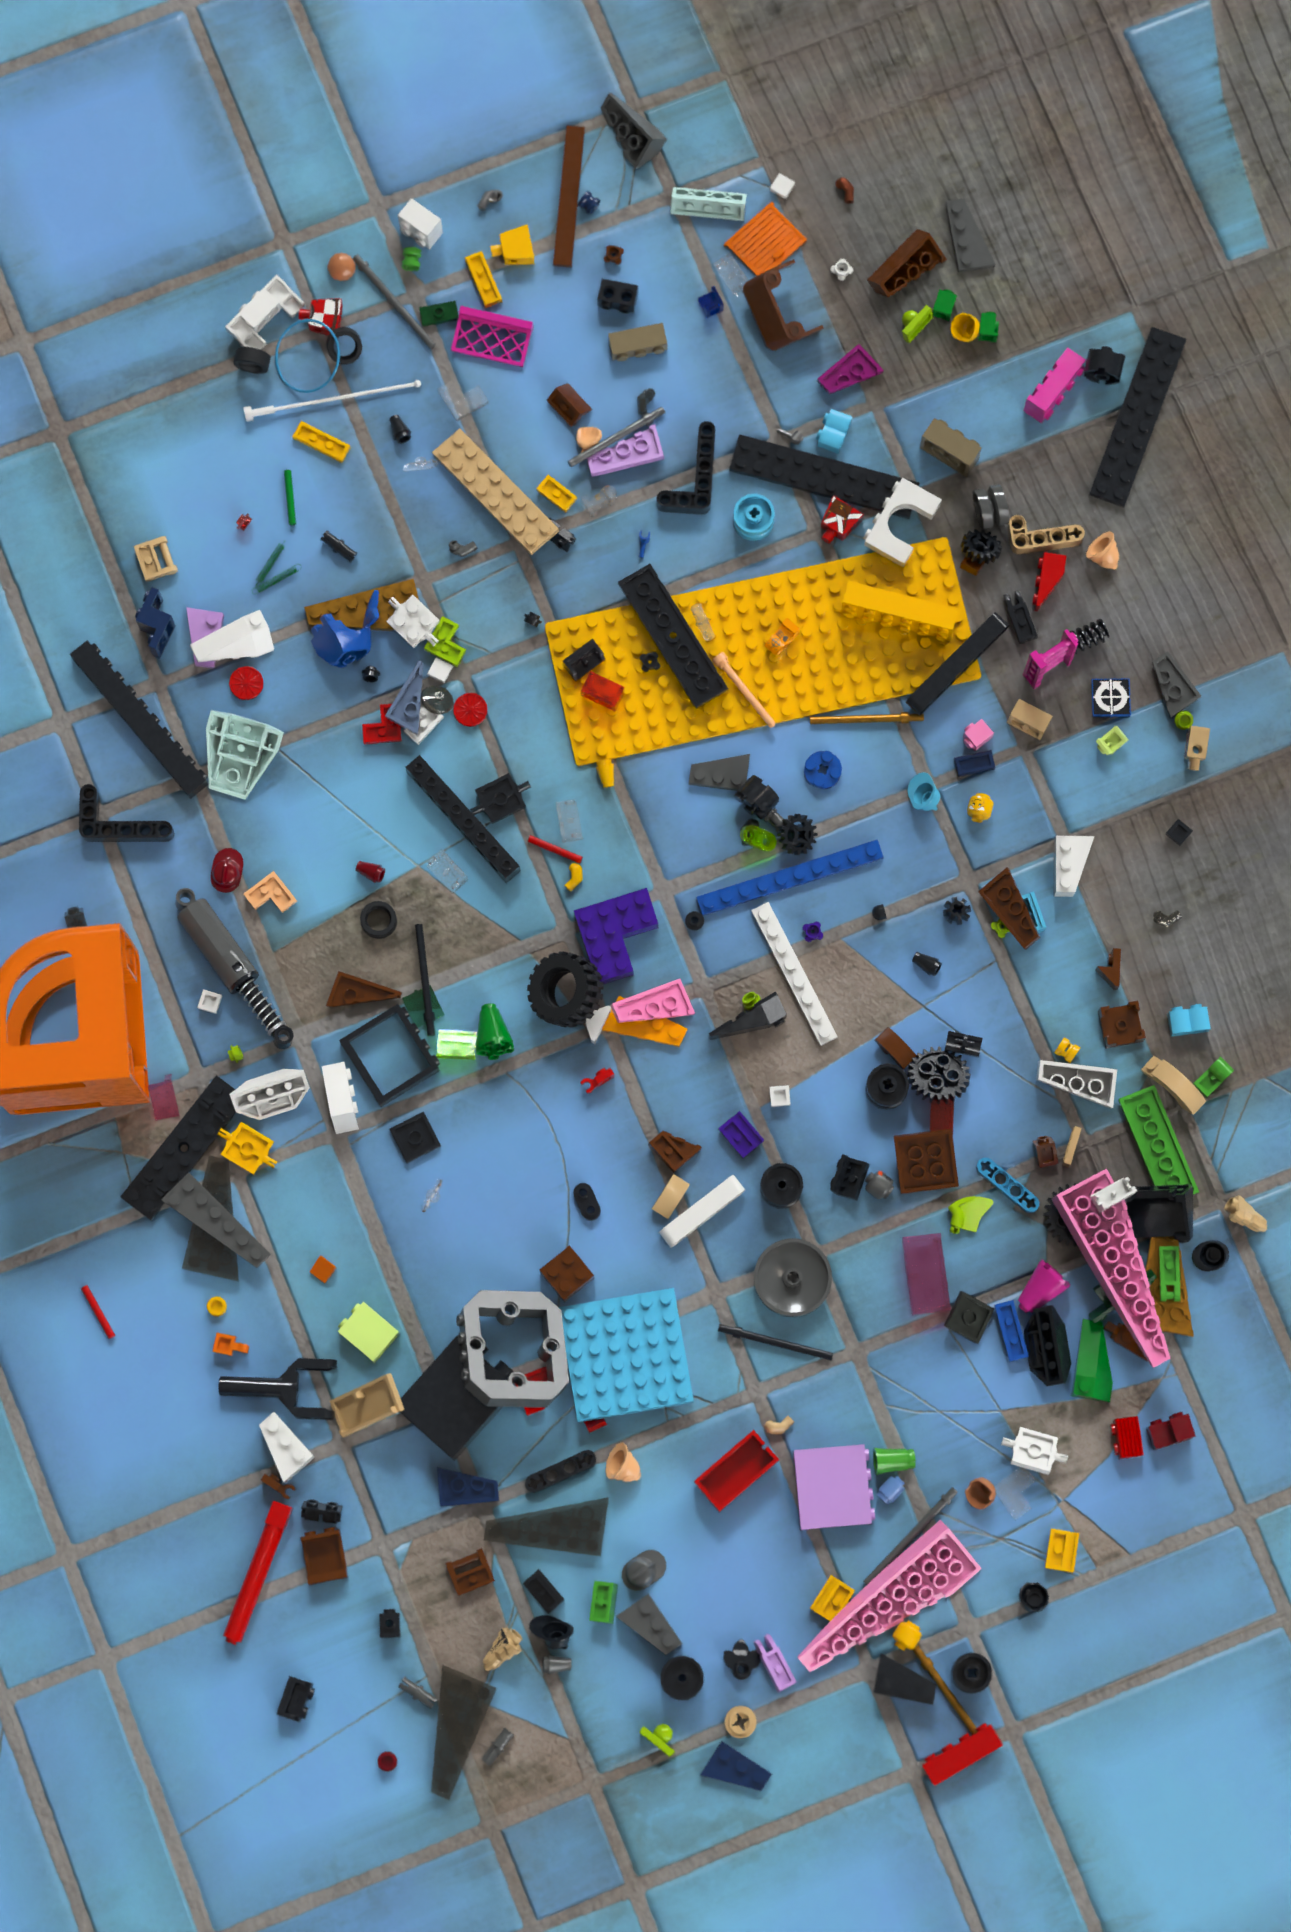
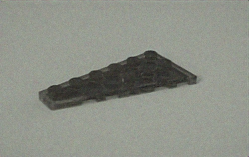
(203, 1251)
(564, 1528)
(459, 1719)

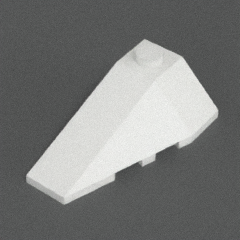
(242, 638)

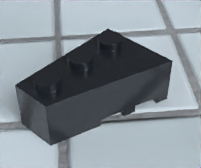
(901, 1682)

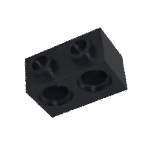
(618, 290)

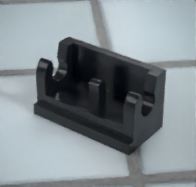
(583, 660)
(543, 1591)

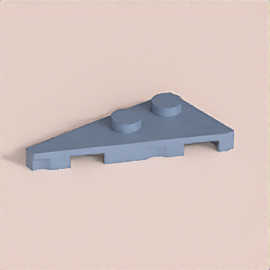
(406, 706)

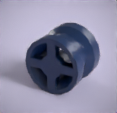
(589, 203)

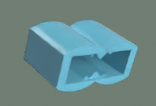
(834, 431)
(1188, 1021)

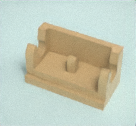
(1029, 719)

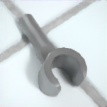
(796, 438)

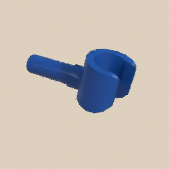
(643, 543)

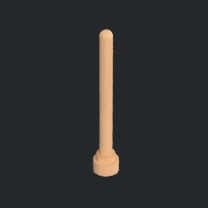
(722, 662)

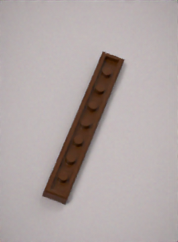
(569, 196)

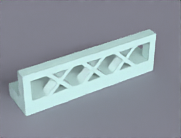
(708, 203)

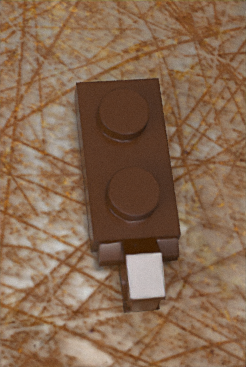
(1122, 1337)

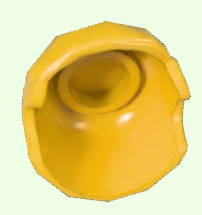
(965, 327)

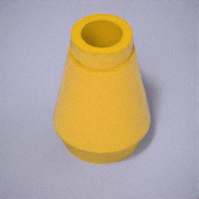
(606, 772)

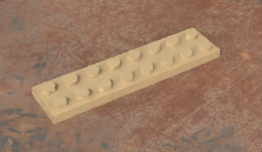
(495, 491)

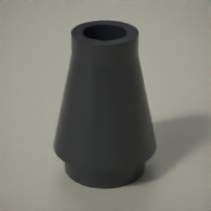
(400, 431)
(927, 963)

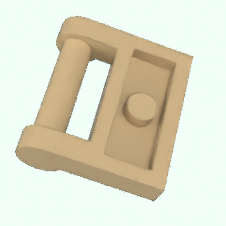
(149, 560)

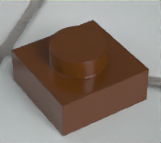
(971, 567)

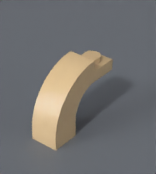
(1175, 1083)

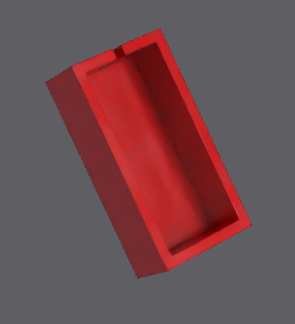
(736, 1471)

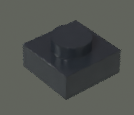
(1179, 832)

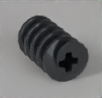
(1091, 634)

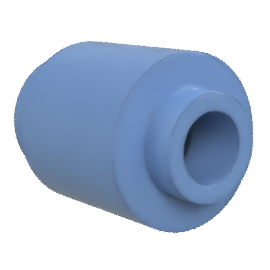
(891, 1489)

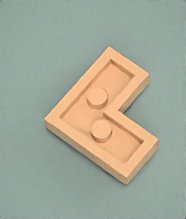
(270, 888)

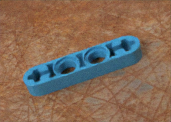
(1010, 1182)

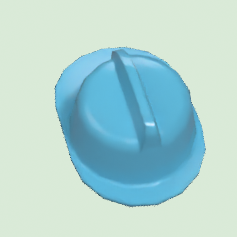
(923, 792)

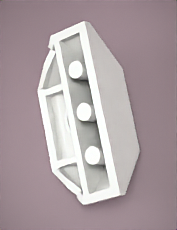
(270, 1093)

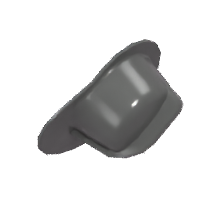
(643, 1570)

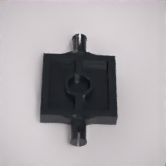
(500, 798)

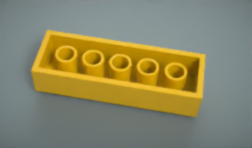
(899, 611)

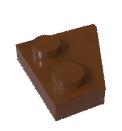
(673, 1150)

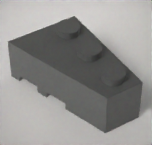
(650, 1624)

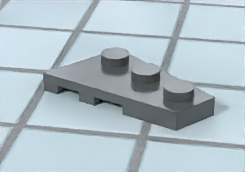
(1174, 685)
(721, 773)

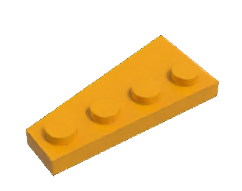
(656, 1030)

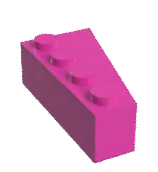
(1054, 385)

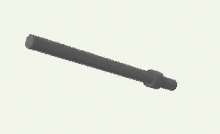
(646, 419)

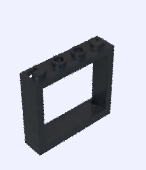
(422, 1044)

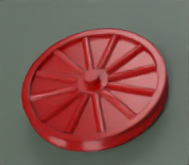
(246, 683)
(470, 709)

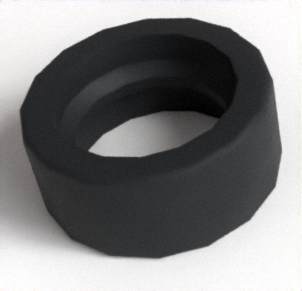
(348, 359)
(252, 360)
(378, 905)

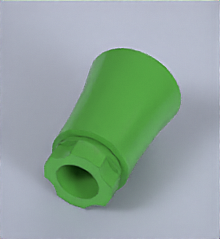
(893, 1460)

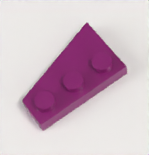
(850, 370)

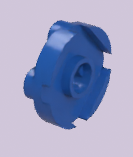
(824, 759)

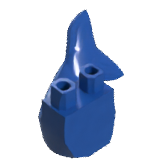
(343, 645)

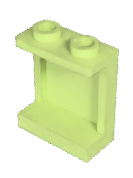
(368, 1331)

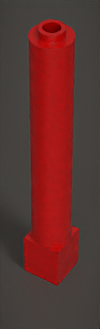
(258, 1569)

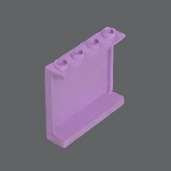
(833, 1487)

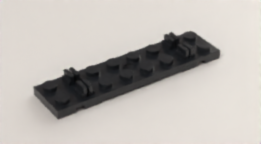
(683, 653)
(169, 1164)

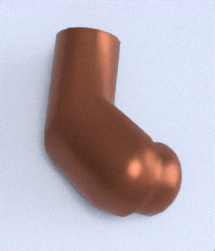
(843, 183)

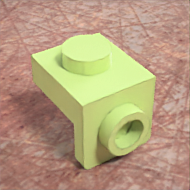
(1111, 741)

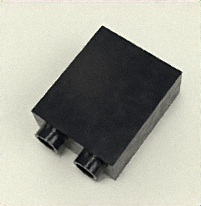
(444, 1407)

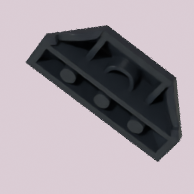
(1047, 1346)

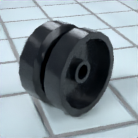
(892, 1076)
(781, 1197)
(678, 1666)

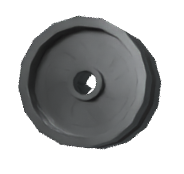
(990, 506)

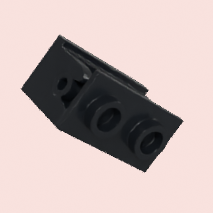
(295, 1699)

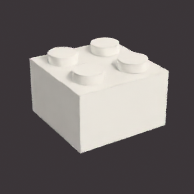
(420, 224)

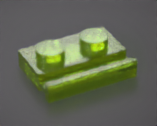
(456, 1044)

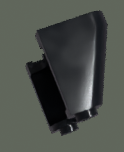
(1162, 1211)

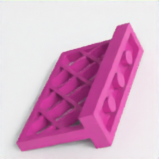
(494, 320)

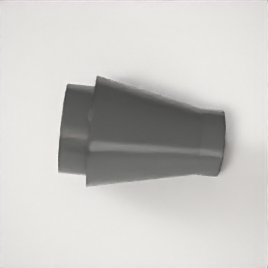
(555, 1664)

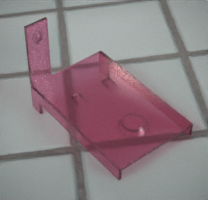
(163, 1099)

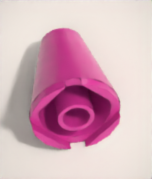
(1042, 1287)

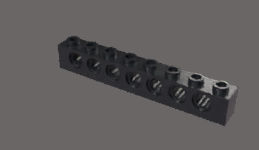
(463, 819)

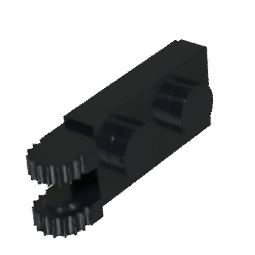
(1020, 618)

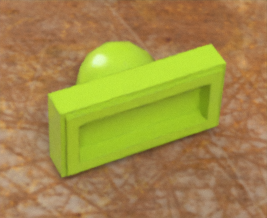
(915, 322)
(661, 1735)

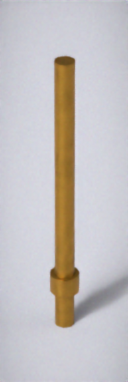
(904, 717)
(927, 1664)

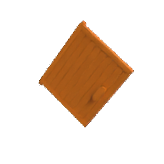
(765, 240)

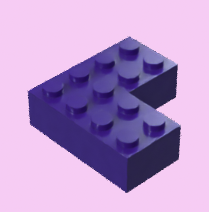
(605, 927)

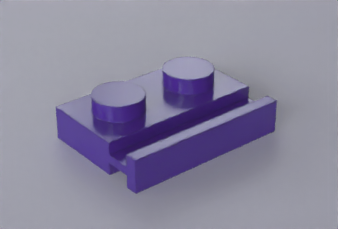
(741, 1134)

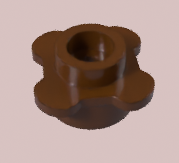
(618, 251)

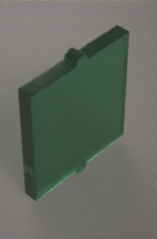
(415, 1006)

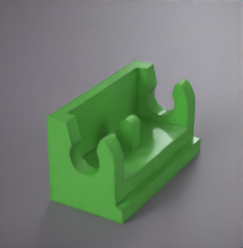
(603, 1602)

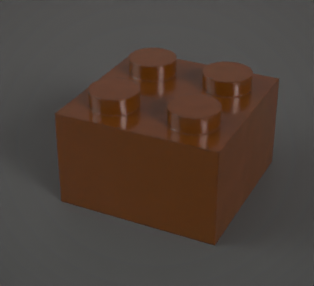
(566, 1273)

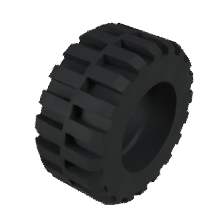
(586, 993)

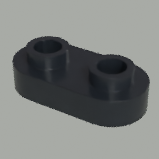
(587, 1201)

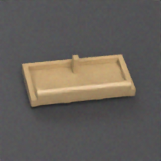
(366, 1405)

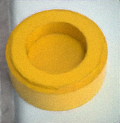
(216, 1306)

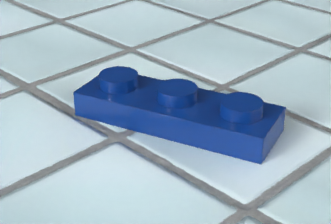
(1011, 1331)

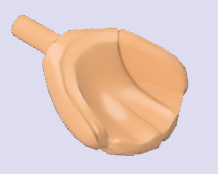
(588, 437)

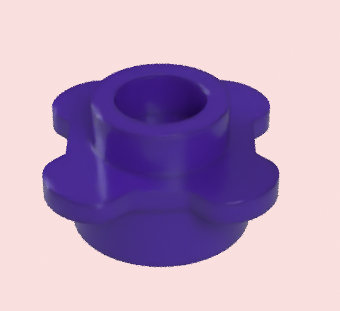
(812, 936)

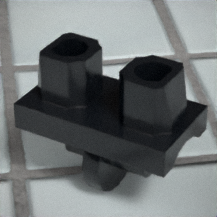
(963, 1044)

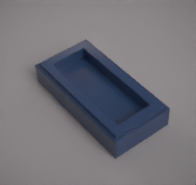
(974, 763)

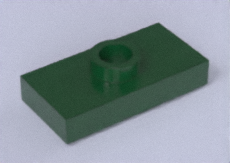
(439, 313)

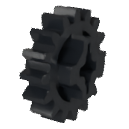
(981, 546)
(791, 837)

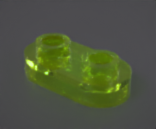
(756, 838)

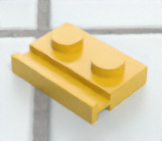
(1061, 1550)
(832, 1598)

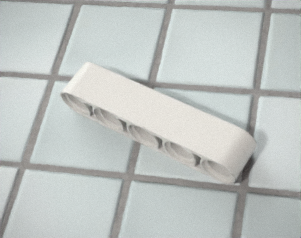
(702, 1211)

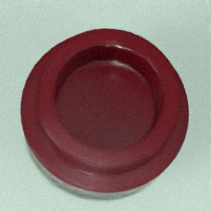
(387, 1761)

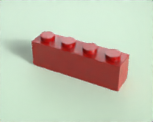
(962, 1754)

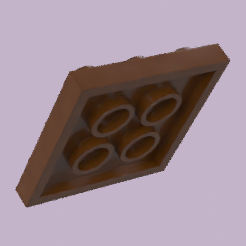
(926, 1161)

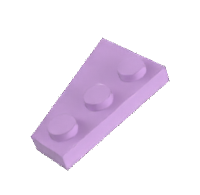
(202, 624)

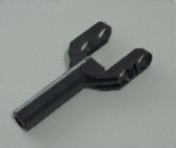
(283, 1388)

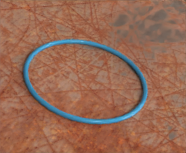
(277, 348)

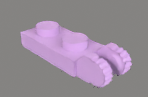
(775, 1664)

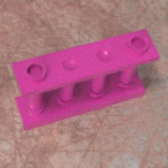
(1041, 663)

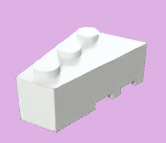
(1069, 861)
(286, 1449)

